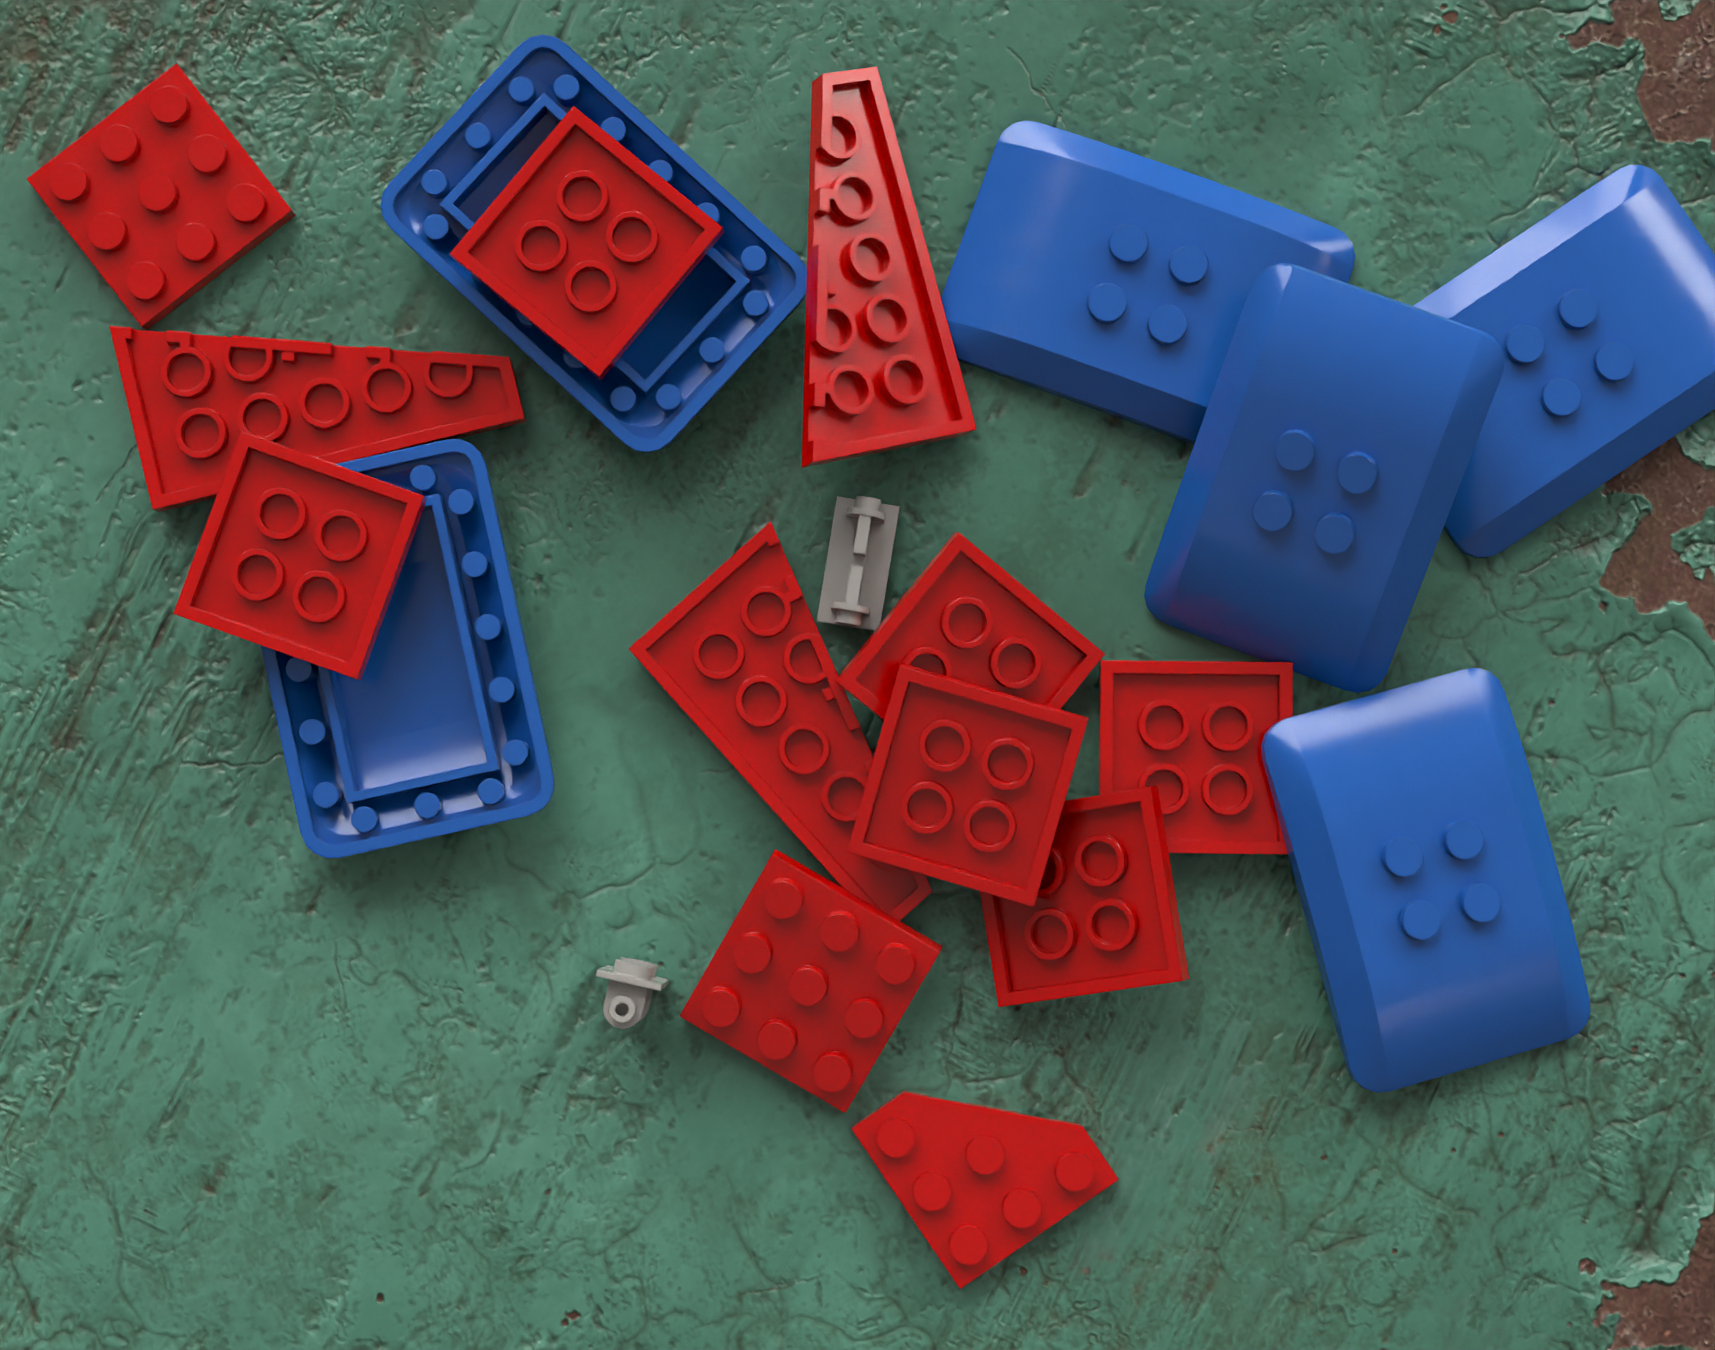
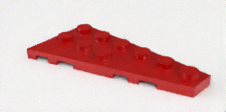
(874, 323)
(319, 398)
(765, 693)

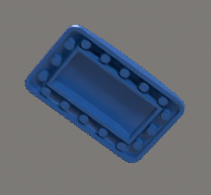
(1116, 275)
(703, 329)
(1601, 348)
(1322, 476)
(448, 704)
(1426, 879)

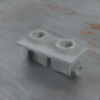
(858, 563)
(629, 990)

